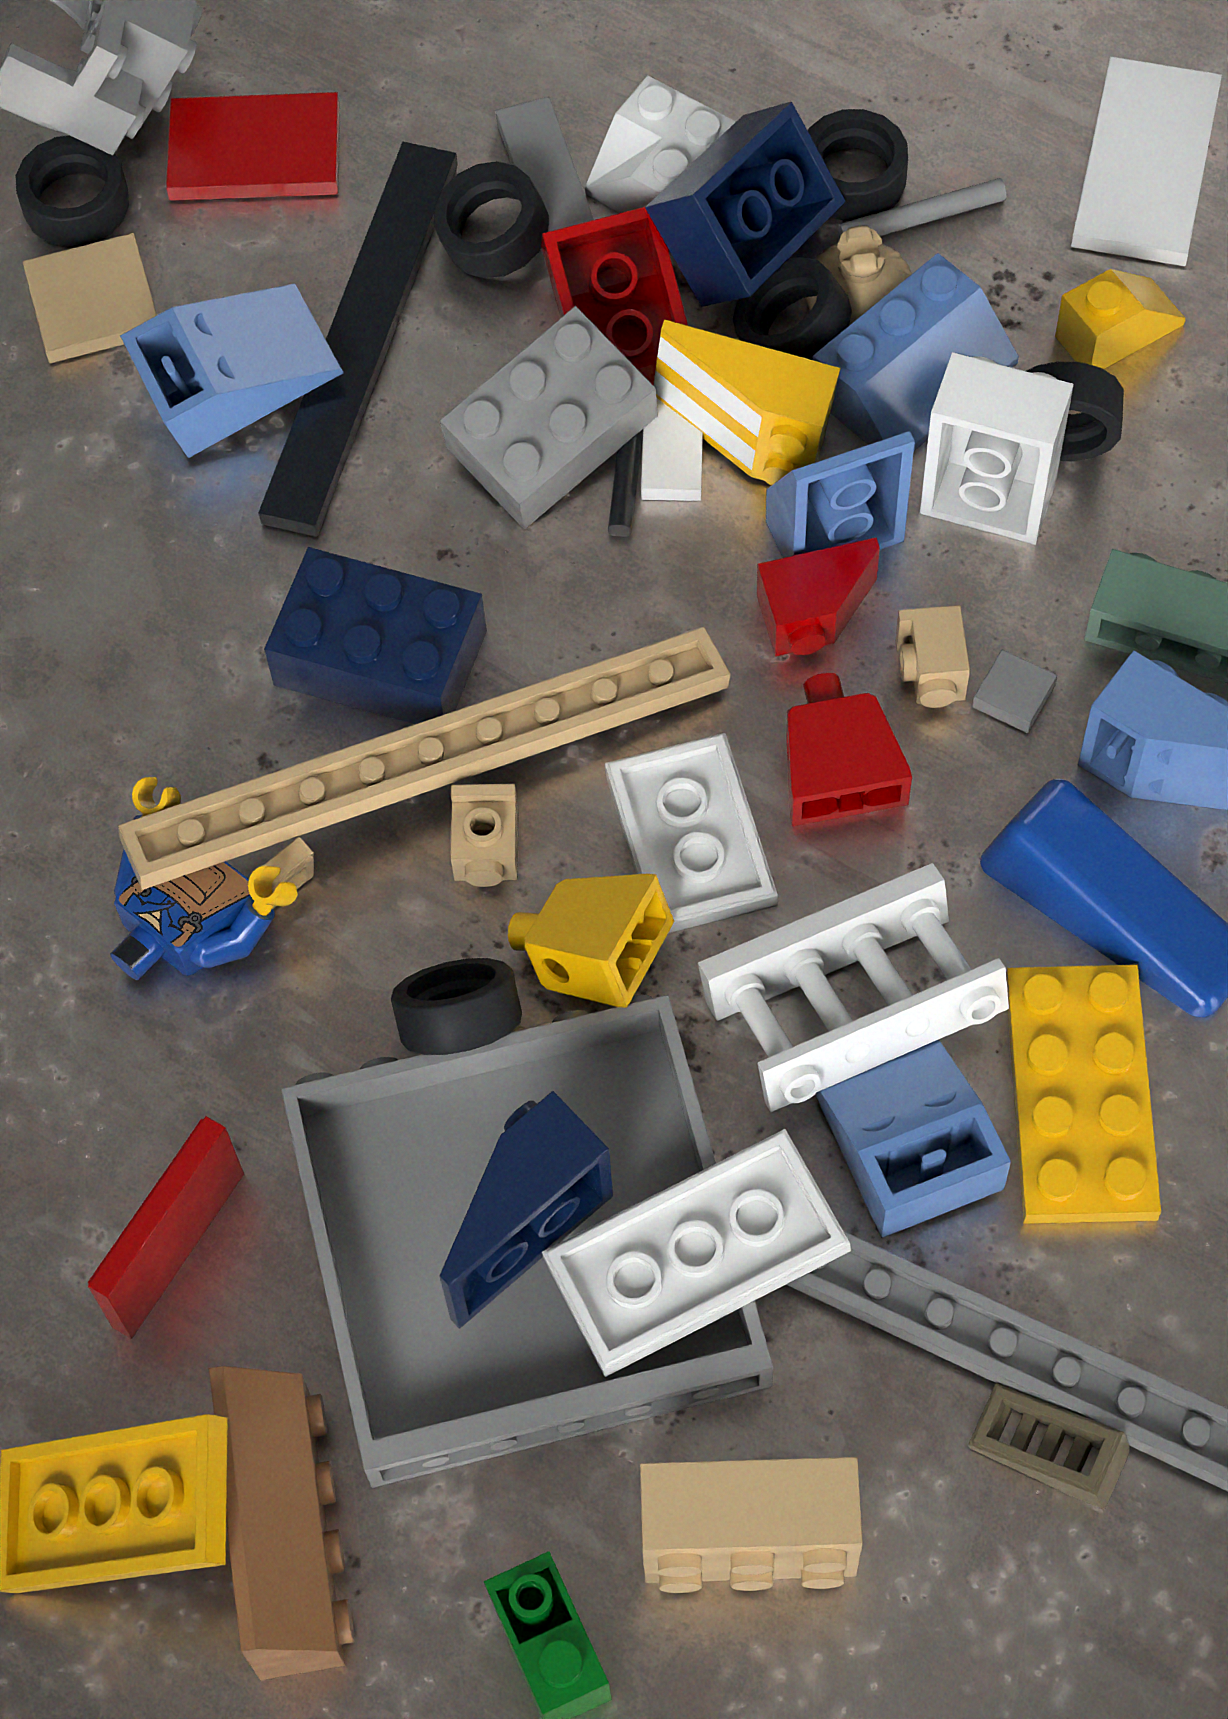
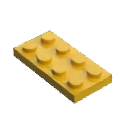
(1081, 1095)
(114, 1505)

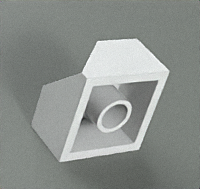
(651, 145)

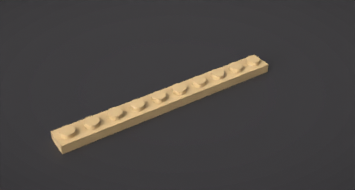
(421, 758)

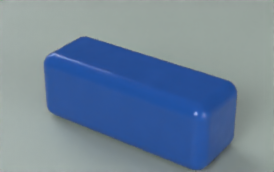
(1112, 896)

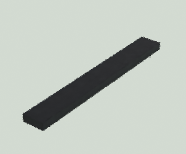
(359, 340)

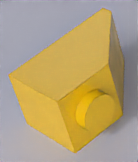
(1114, 317)

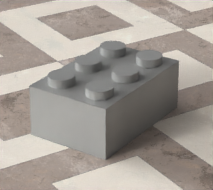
(549, 417)

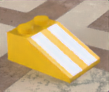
(747, 399)

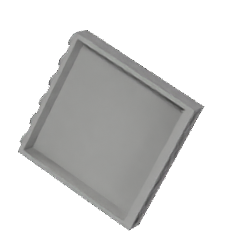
(386, 1186)

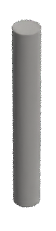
(931, 208)

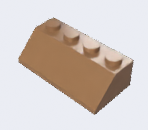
(279, 1525)

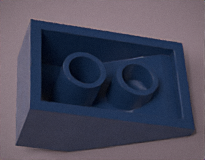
(534, 1192)

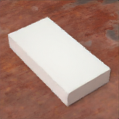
(671, 458)

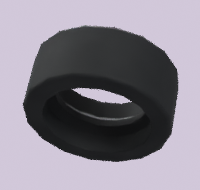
(871, 133)
(474, 188)
(79, 224)
(789, 283)
(1101, 403)
(456, 1006)

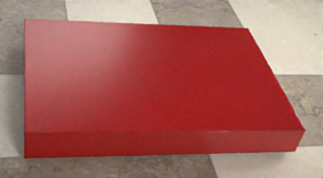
(253, 146)
(166, 1227)

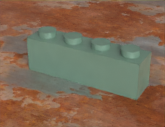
(1162, 614)

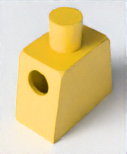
(595, 936)

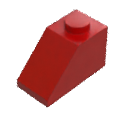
(814, 594)

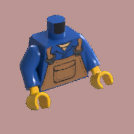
(196, 917)

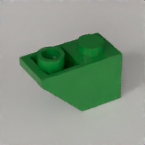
(548, 1639)

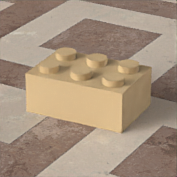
(750, 1522)

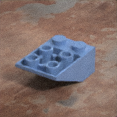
(229, 362)
(1158, 737)
(915, 1138)

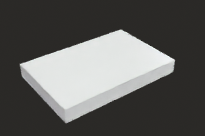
(693, 830)

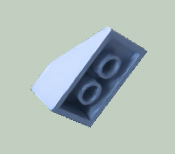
(843, 499)

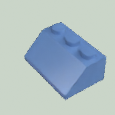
(902, 347)

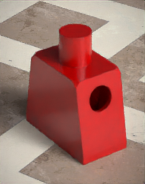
(842, 755)

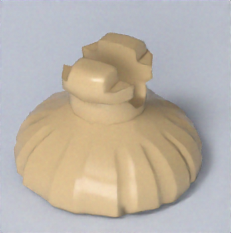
(863, 268)

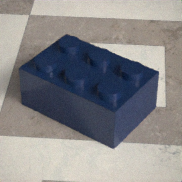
(746, 204)
(375, 638)

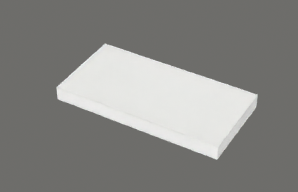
(1147, 161)
(695, 1252)

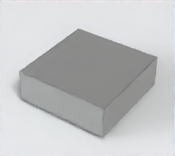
(1014, 691)

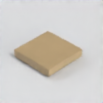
(89, 296)

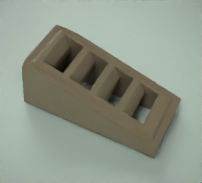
(1092, 1489)

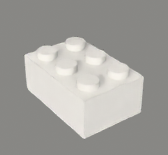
(994, 447)

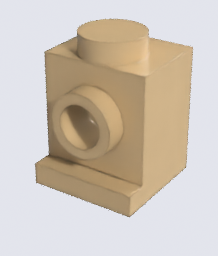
(933, 654)
(488, 812)

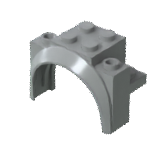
(126, 75)

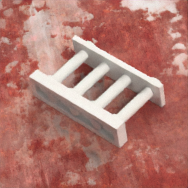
(833, 939)

